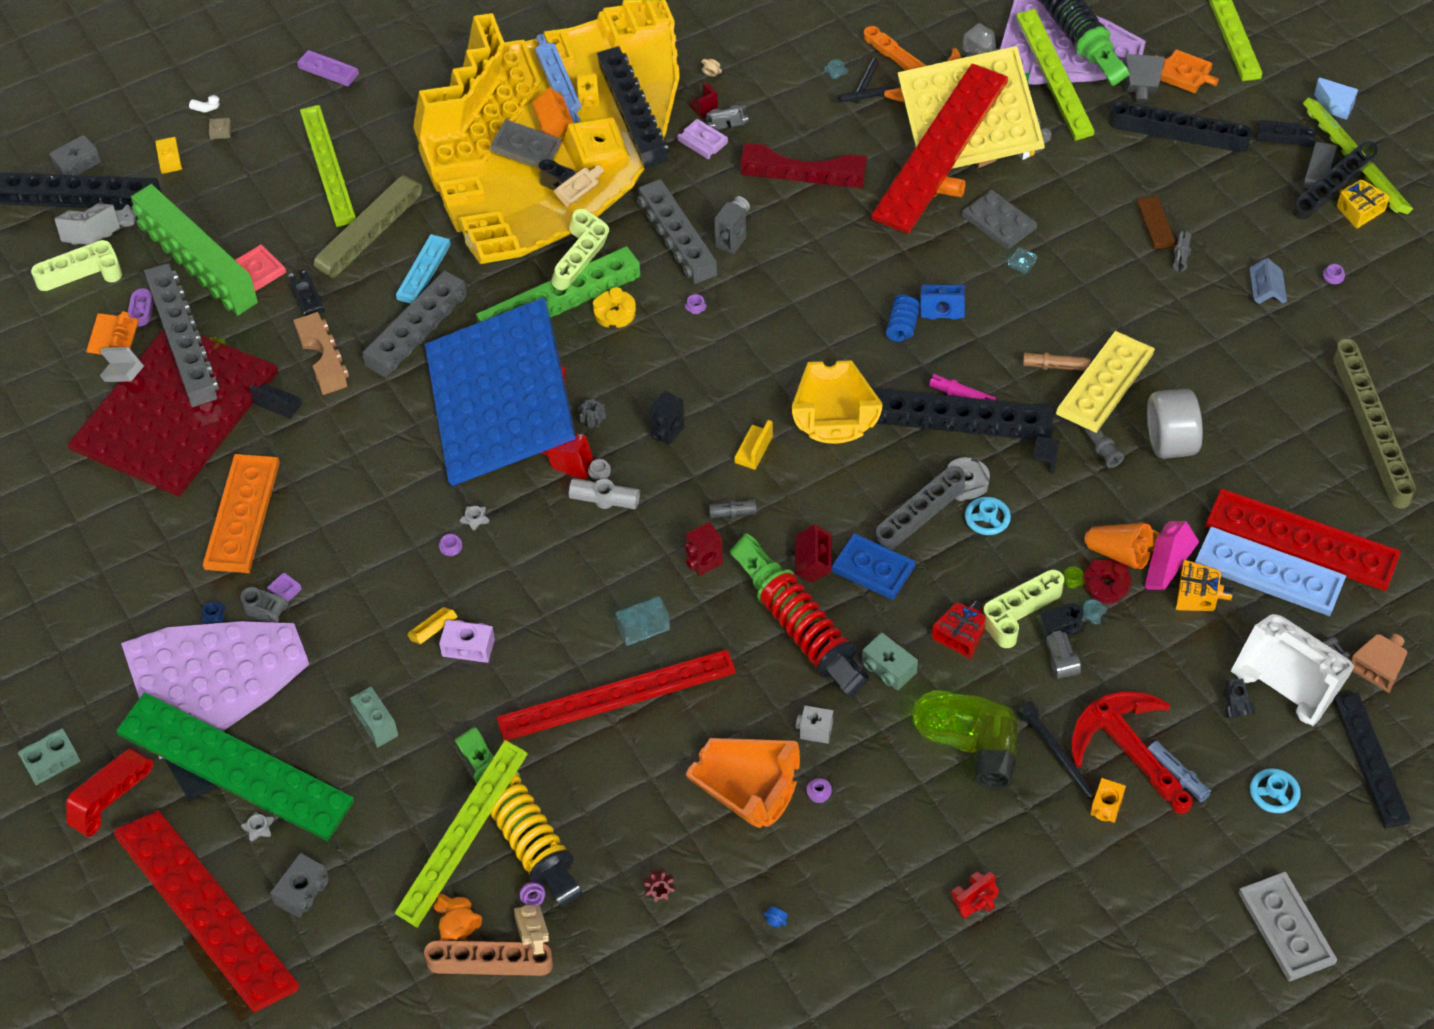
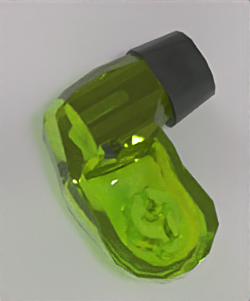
(973, 727)

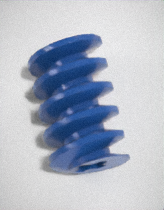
(902, 318)

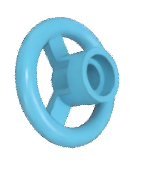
(987, 512)
(1280, 780)

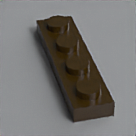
(218, 980)

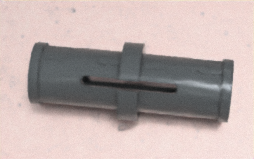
(1182, 251)
(732, 509)

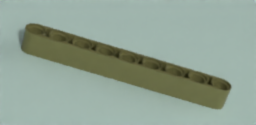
(1374, 424)

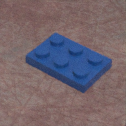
(873, 566)

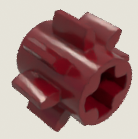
(653, 882)

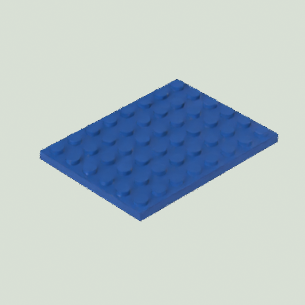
(499, 392)

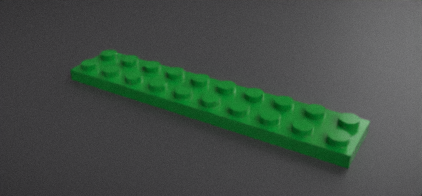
(236, 766)

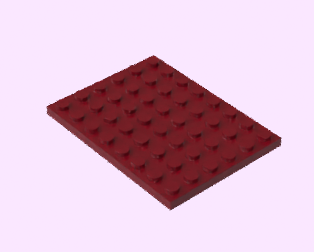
(152, 428)

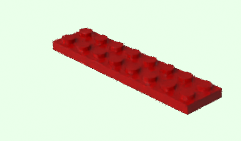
(1305, 539)

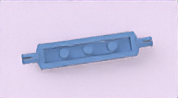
(557, 75)

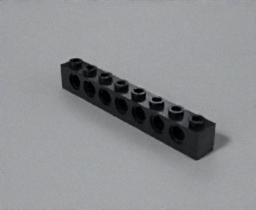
(632, 108)
(70, 190)
(965, 414)

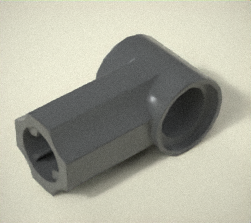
(1063, 660)

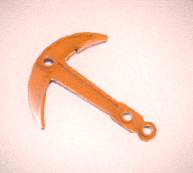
(890, 48)

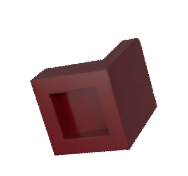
(706, 102)

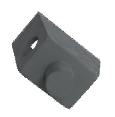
(1144, 75)

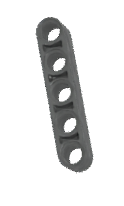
(924, 498)

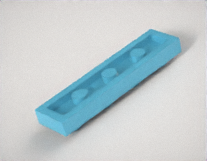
(423, 268)

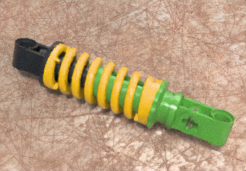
(525, 826)

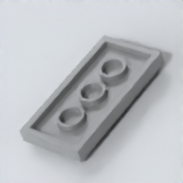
(1287, 926)

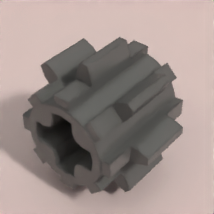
(591, 413)

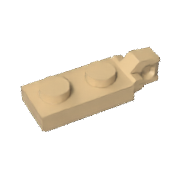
(578, 185)
(531, 927)

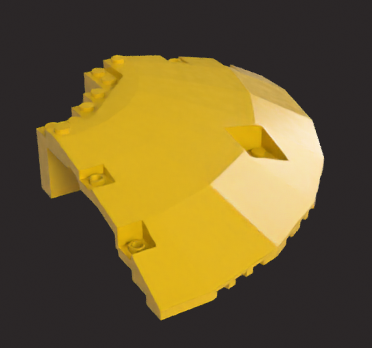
(501, 199)

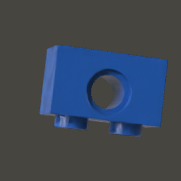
(951, 294)

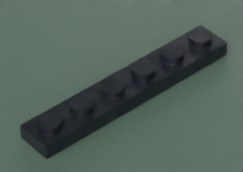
(1371, 761)

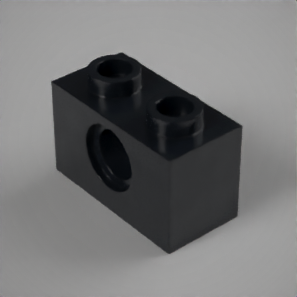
(666, 417)

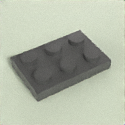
(525, 144)
(999, 219)

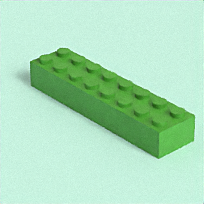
(194, 250)

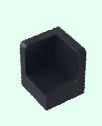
(1046, 451)

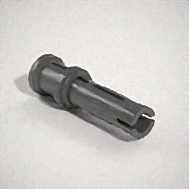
(1105, 447)

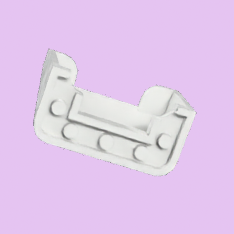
(1293, 666)

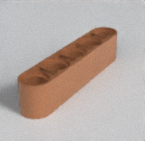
(479, 950)

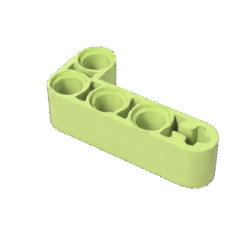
(588, 238)
(76, 265)
(1046, 589)

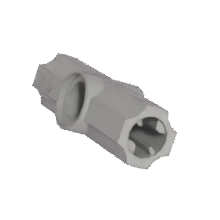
(604, 493)

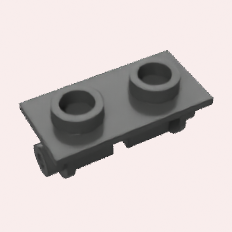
(735, 115)

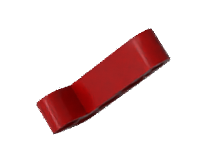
(104, 788)

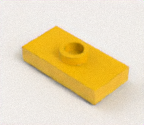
(168, 155)

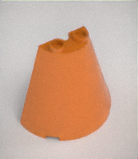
(748, 776)

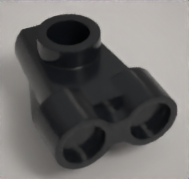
(1237, 704)

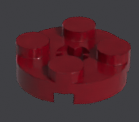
(1111, 570)

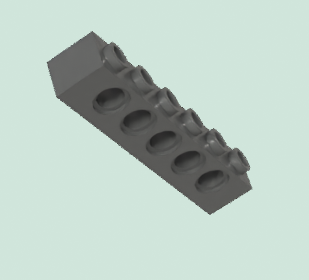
(677, 232)
(414, 324)

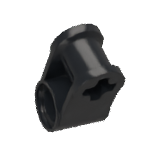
(553, 174)
(1059, 619)

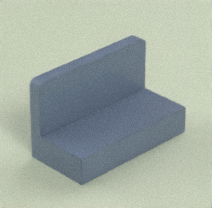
(1267, 281)

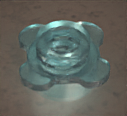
(836, 69)
(1095, 606)

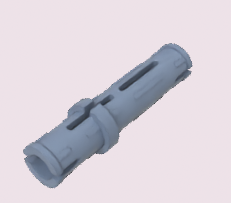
(1180, 772)

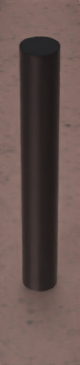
(867, 76)
(863, 94)

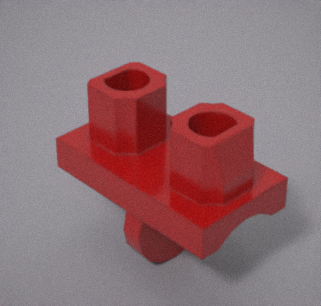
(977, 896)

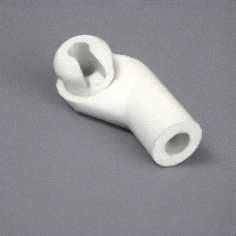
(204, 107)

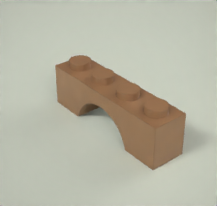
(328, 370)

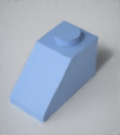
(1335, 97)

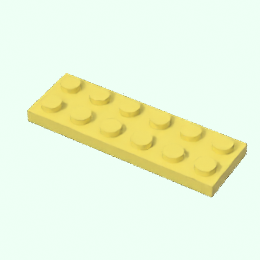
(1105, 381)

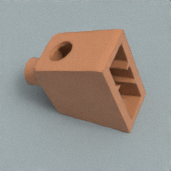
(1380, 660)

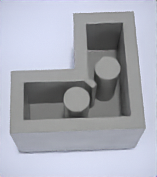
(87, 226)

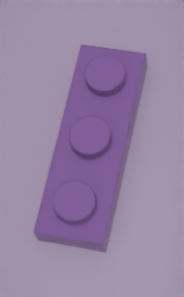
(328, 68)

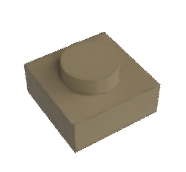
(220, 128)

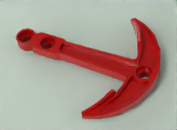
(1117, 728)

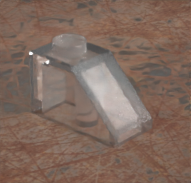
(979, 40)

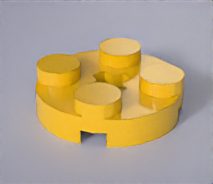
(610, 299)

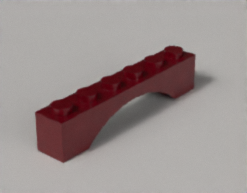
(842, 171)

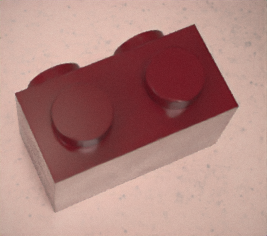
(813, 553)

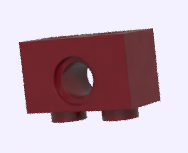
(703, 549)

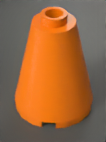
(1122, 542)

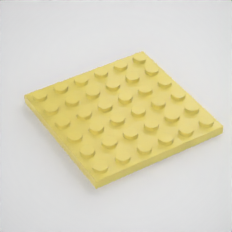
(1008, 126)

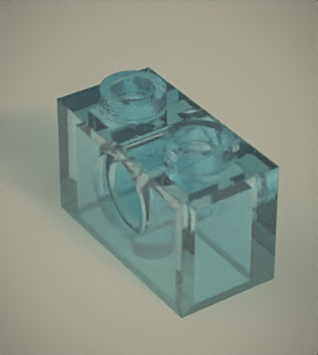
(643, 620)

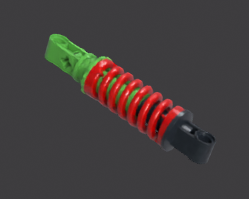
(801, 617)

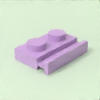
(702, 138)

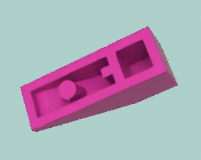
(1170, 550)

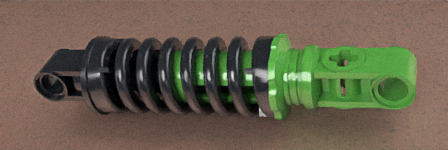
(1087, 36)

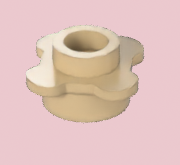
(711, 67)

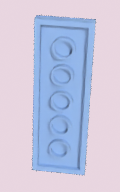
(1271, 571)

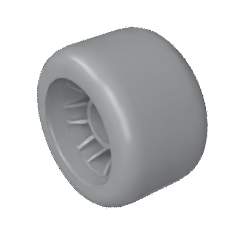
(1174, 423)

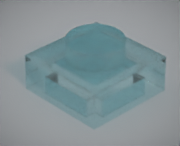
(1022, 260)

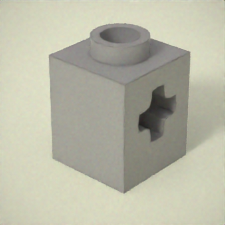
(815, 724)

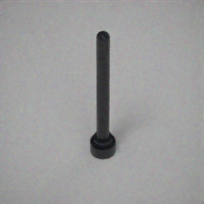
(1029, 713)

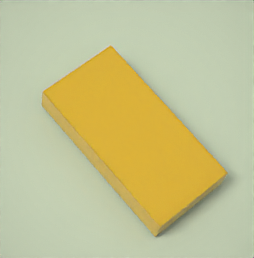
(431, 625)

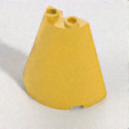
(835, 403)

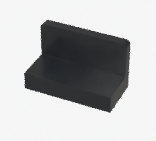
(275, 400)

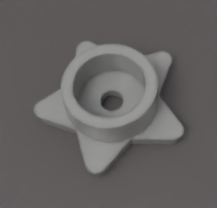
(122, 219)
(474, 511)
(253, 821)

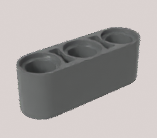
(1320, 163)

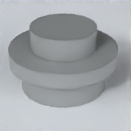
(599, 469)

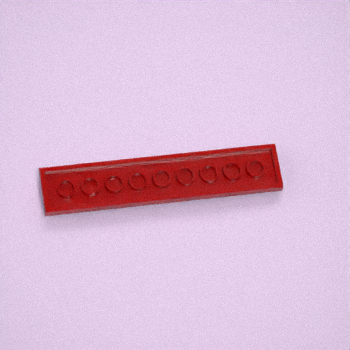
(939, 148)
(206, 911)

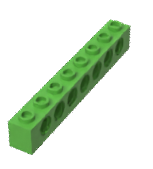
(594, 280)

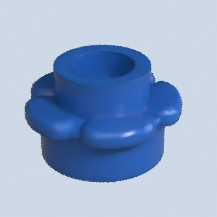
(776, 917)

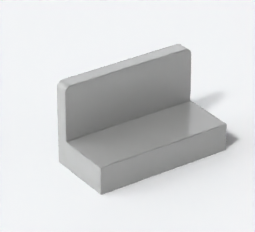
(122, 365)

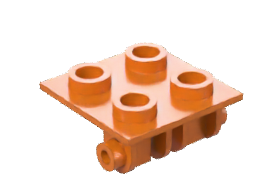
(112, 332)

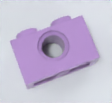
(454, 642)

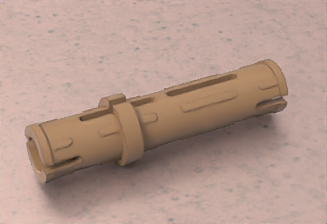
(1054, 361)

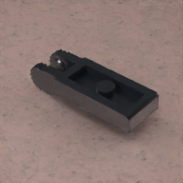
(1286, 133)
(306, 294)

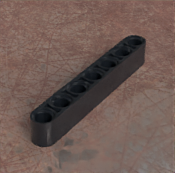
(1180, 126)

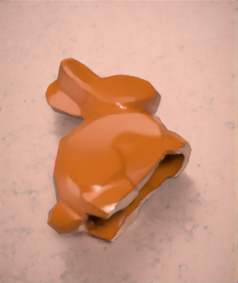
(458, 919)

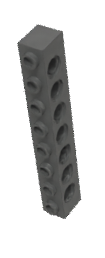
(180, 334)

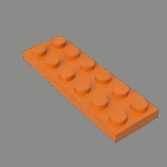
(241, 513)

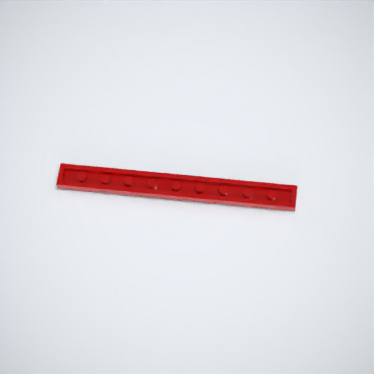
(615, 695)

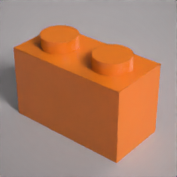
(552, 113)

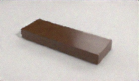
(1155, 222)

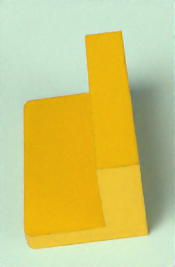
(754, 445)

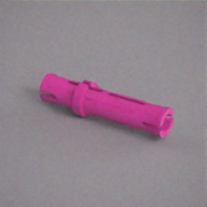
(956, 389)

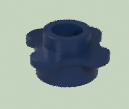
(210, 608)

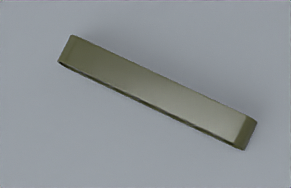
(368, 226)

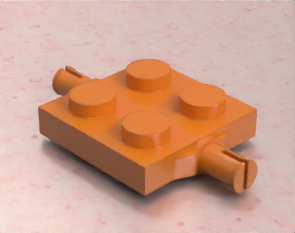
(1187, 71)

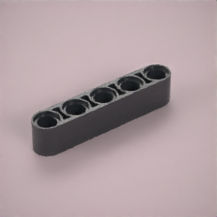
(1341, 172)

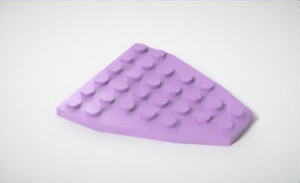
(1076, 67)
(216, 668)

